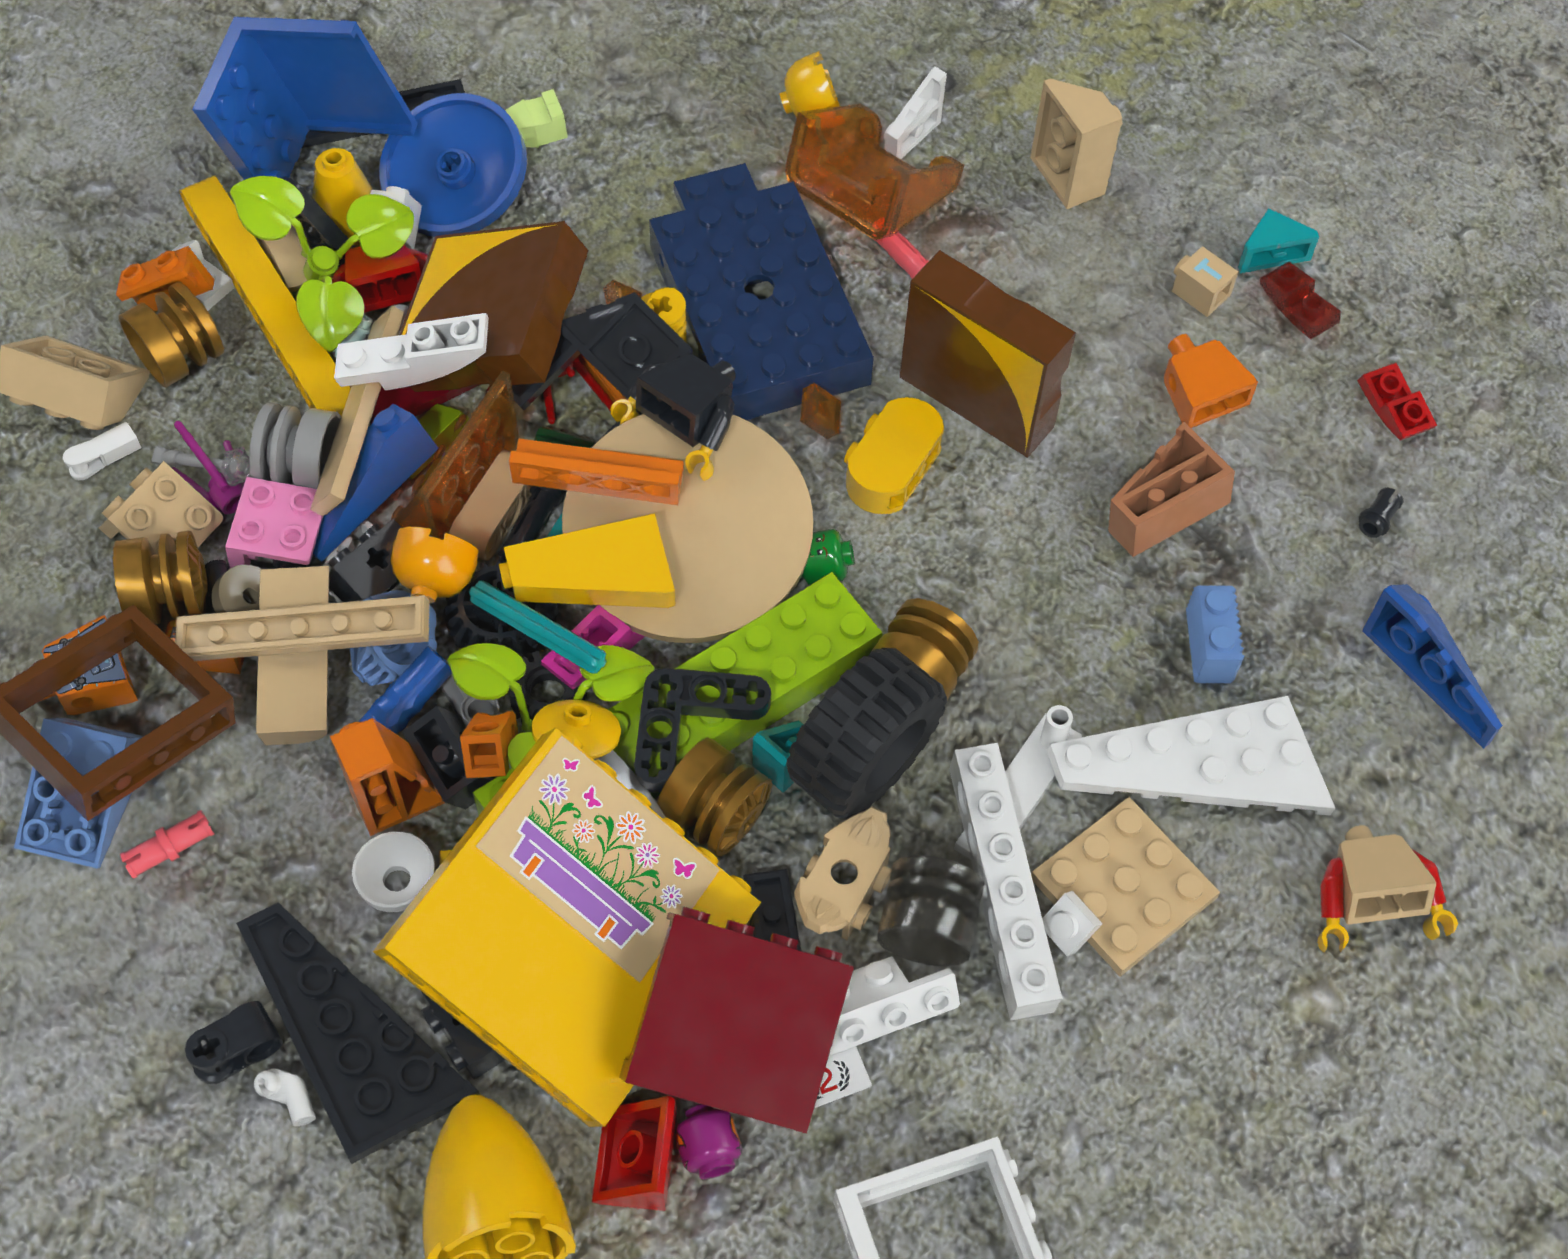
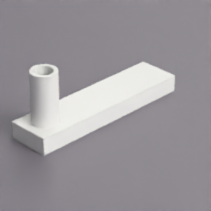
(1031, 769)

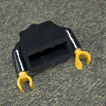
(687, 401)

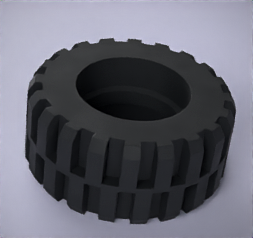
(866, 732)

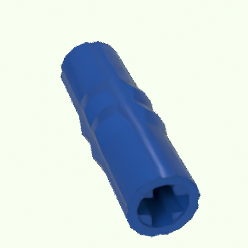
(410, 691)

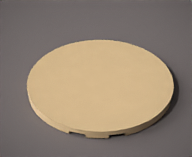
(729, 542)

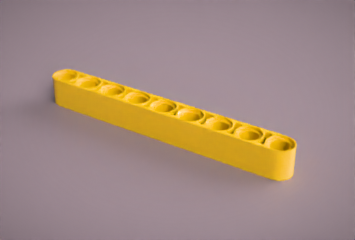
(264, 295)

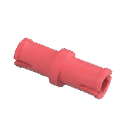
(167, 844)

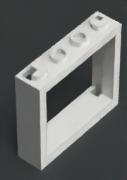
(989, 1154)

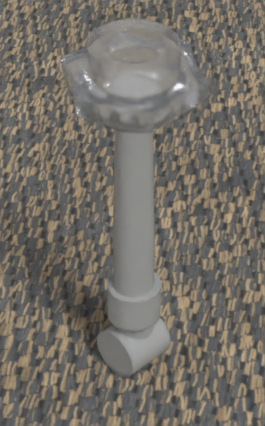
(233, 466)

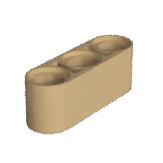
(491, 508)

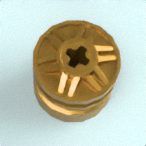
(177, 331)
(170, 577)
(932, 640)
(714, 796)

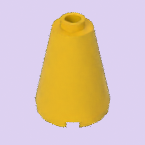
(338, 184)

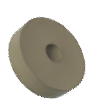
(230, 587)

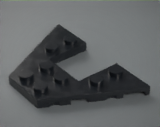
(616, 340)

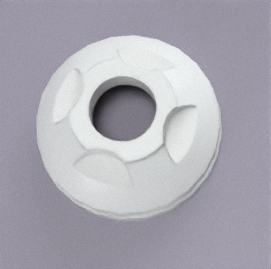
(387, 854)

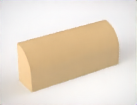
(292, 685)

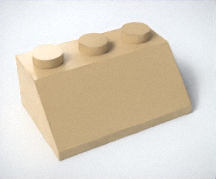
(1075, 141)
(69, 381)

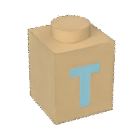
(1204, 280)

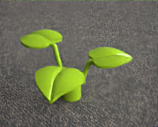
(327, 309)
(491, 669)

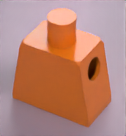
(1206, 380)

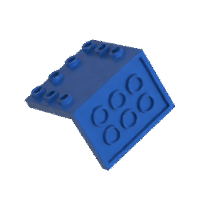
(290, 78)

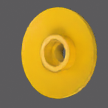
(587, 721)

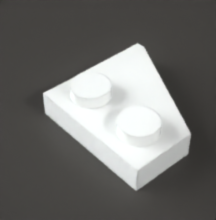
(918, 116)

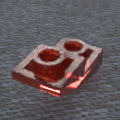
(1295, 297)

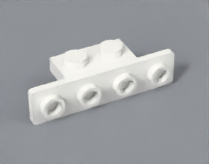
(884, 1002)

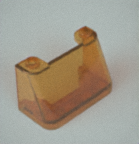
(845, 171)

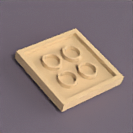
(1130, 882)

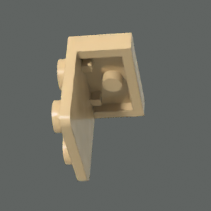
(161, 506)

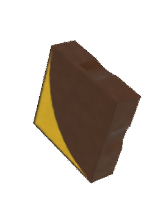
(515, 277)
(984, 353)

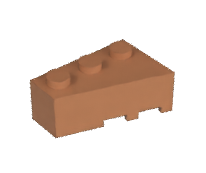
(1170, 493)

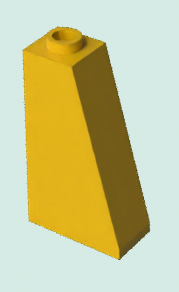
(593, 566)

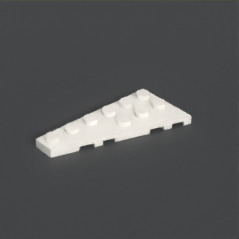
(1211, 757)

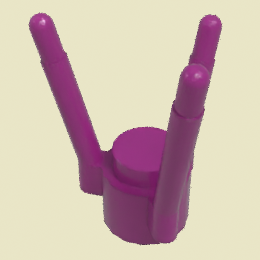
(221, 494)

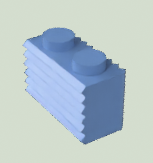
(1214, 634)

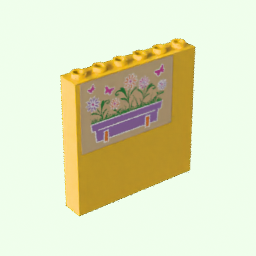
(556, 921)

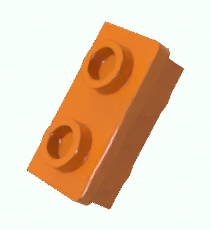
(156, 275)

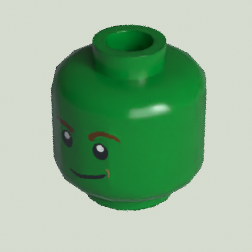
(828, 555)

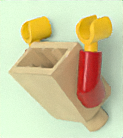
(1380, 882)

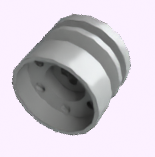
(291, 446)

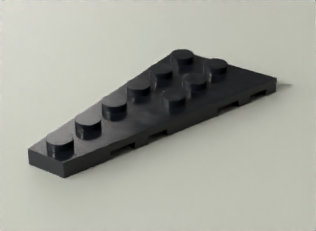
(358, 1052)

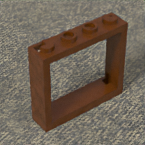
(144, 757)

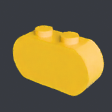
(893, 455)

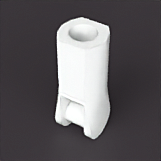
(101, 451)

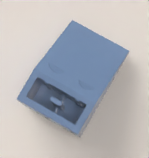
(48, 820)

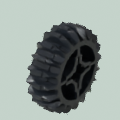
(464, 615)

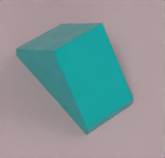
(1276, 242)
(772, 750)

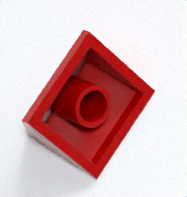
(636, 1155)

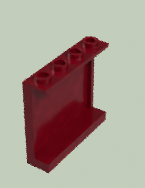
(739, 1021)

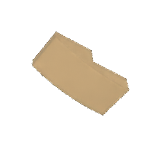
(287, 259)

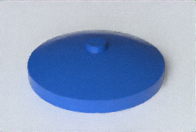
(458, 164)

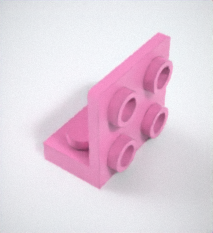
(273, 523)

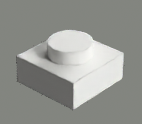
(1070, 923)

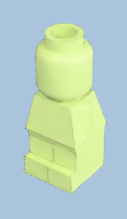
(539, 119)

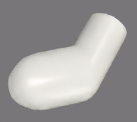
(289, 1090)

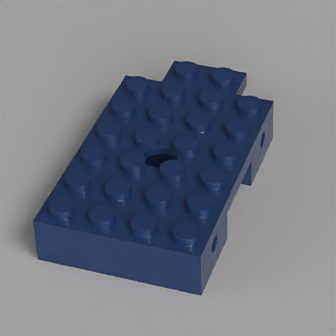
(744, 237)

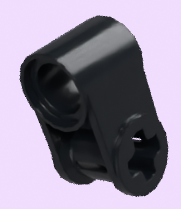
(236, 1040)

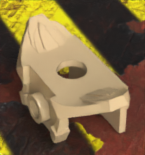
(835, 906)

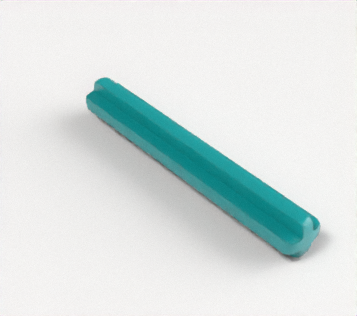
(538, 627)

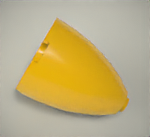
(491, 1191)

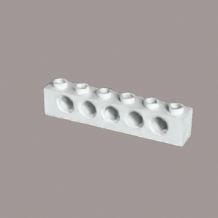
(1008, 891)

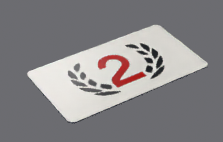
(842, 1077)

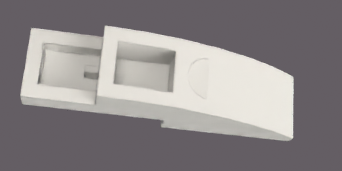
(420, 356)

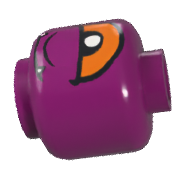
(708, 1142)

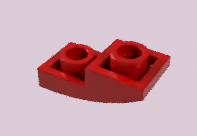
(1395, 404)

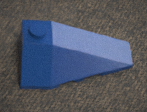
(388, 457)
(1422, 647)

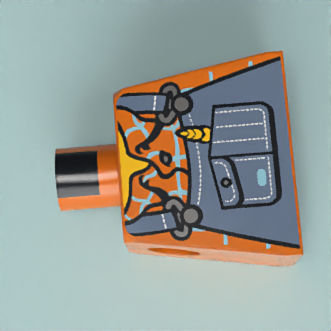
(98, 688)

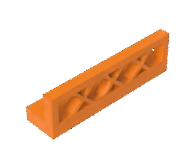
(596, 471)

